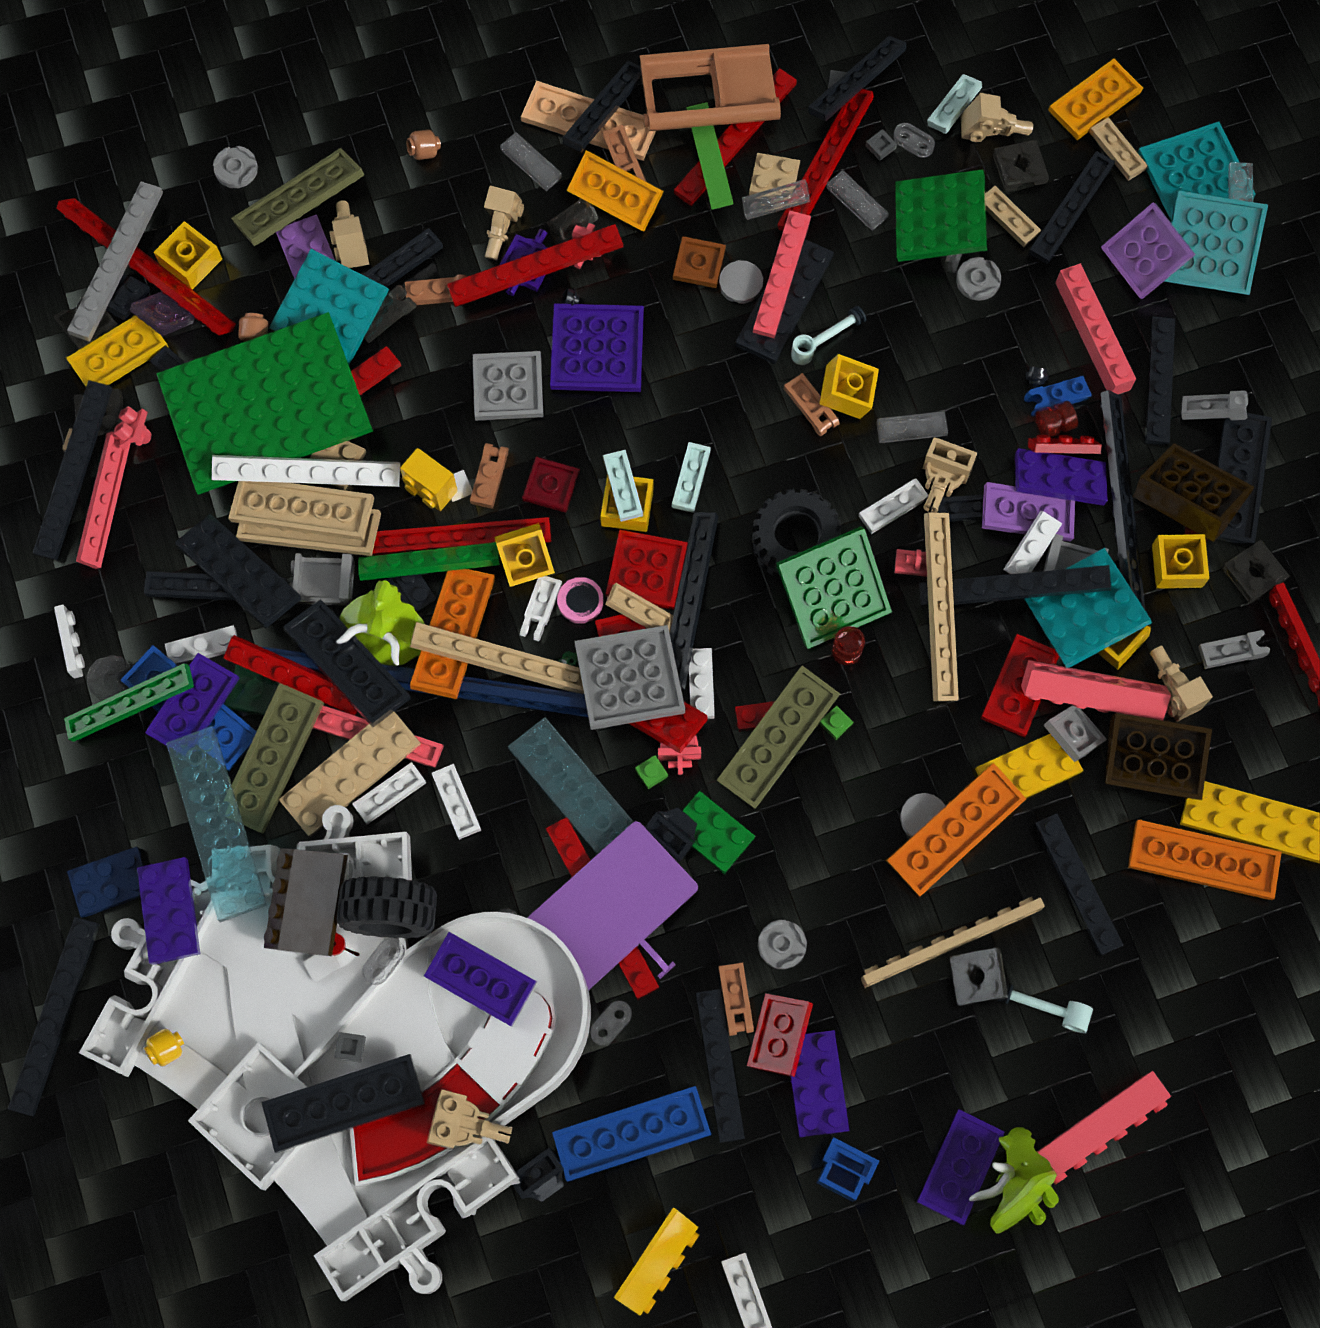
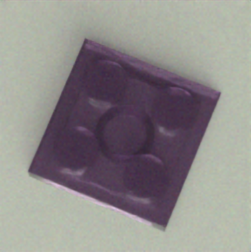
(162, 313)

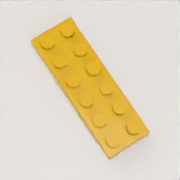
(1255, 821)

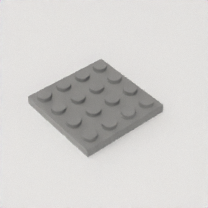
(629, 677)

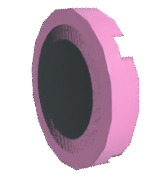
(580, 600)

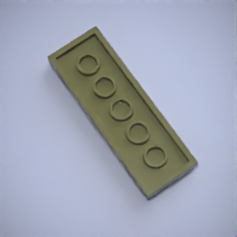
(297, 196)
(778, 737)
(274, 755)

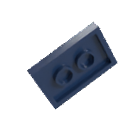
(106, 882)

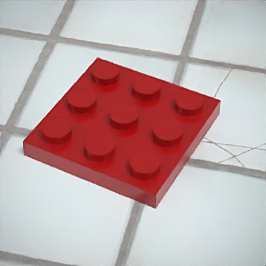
(648, 567)

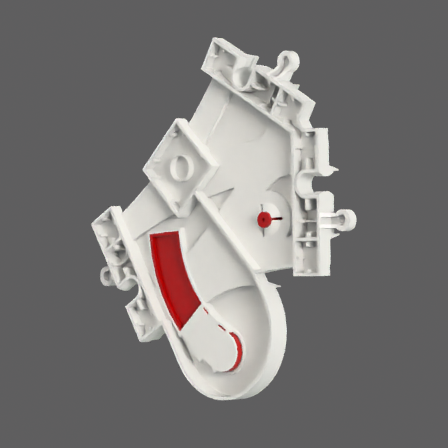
(266, 1030)

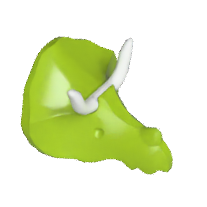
(382, 624)
(1023, 1180)

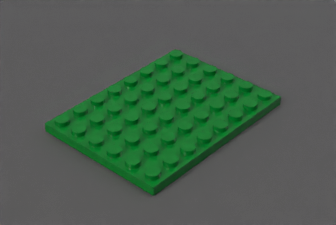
(265, 399)

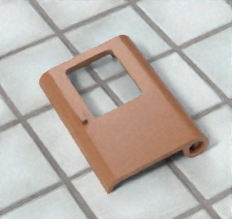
(739, 80)

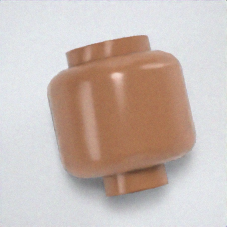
(423, 144)
(252, 326)

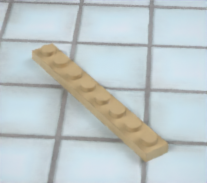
(941, 607)
(496, 658)
(961, 936)

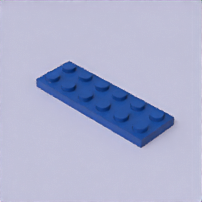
(232, 732)
(631, 1133)

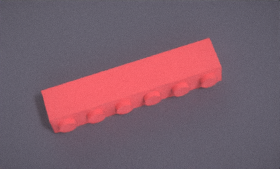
(1095, 329)
(1095, 690)
(1104, 1124)

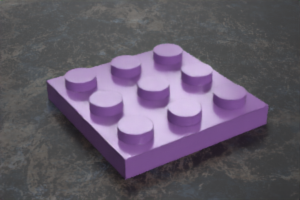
(1148, 250)

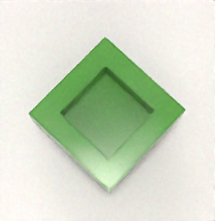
(836, 722)
(651, 772)

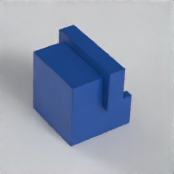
(846, 1169)

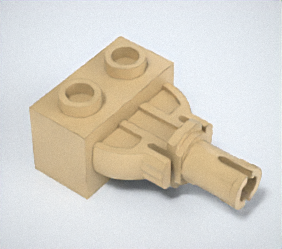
(987, 118)
(504, 207)
(349, 238)
(947, 468)
(1186, 695)
(457, 1122)

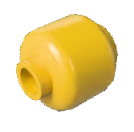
(164, 1047)

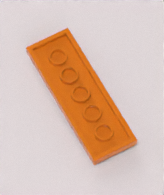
(460, 612)
(956, 829)
(1205, 859)

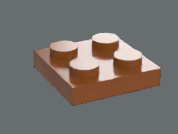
(699, 262)

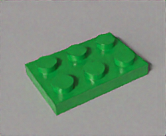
(717, 834)

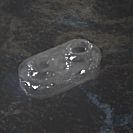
(914, 140)
(382, 960)
(610, 1023)

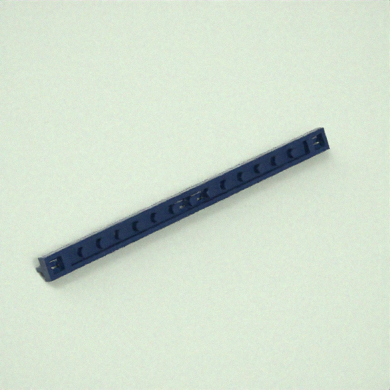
(481, 689)

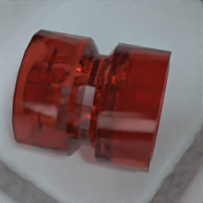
(1059, 418)
(848, 645)

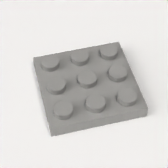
(507, 385)

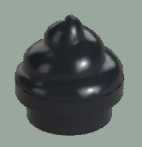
(1036, 376)

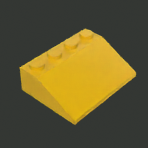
(656, 1262)

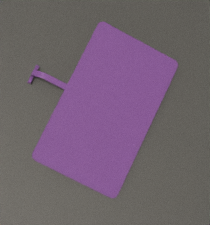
(617, 902)

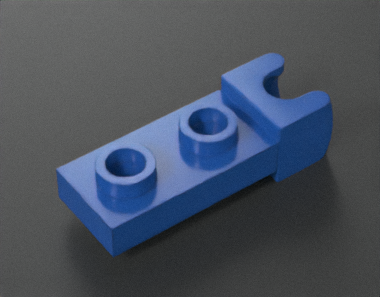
(1073, 390)

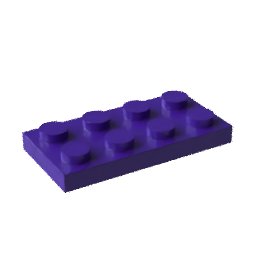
(1061, 477)
(194, 707)
(168, 911)
(480, 979)
(819, 1087)
(960, 1167)

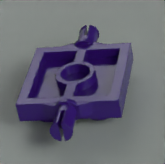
(522, 247)

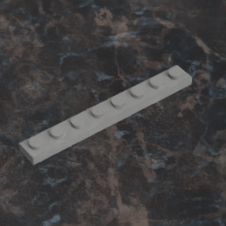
(115, 261)

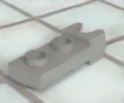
(1216, 406)
(1233, 650)

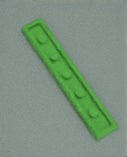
(711, 163)

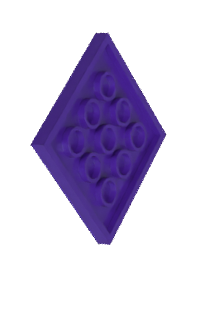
(597, 347)

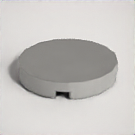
(235, 167)
(978, 278)
(741, 282)
(919, 811)
(782, 944)

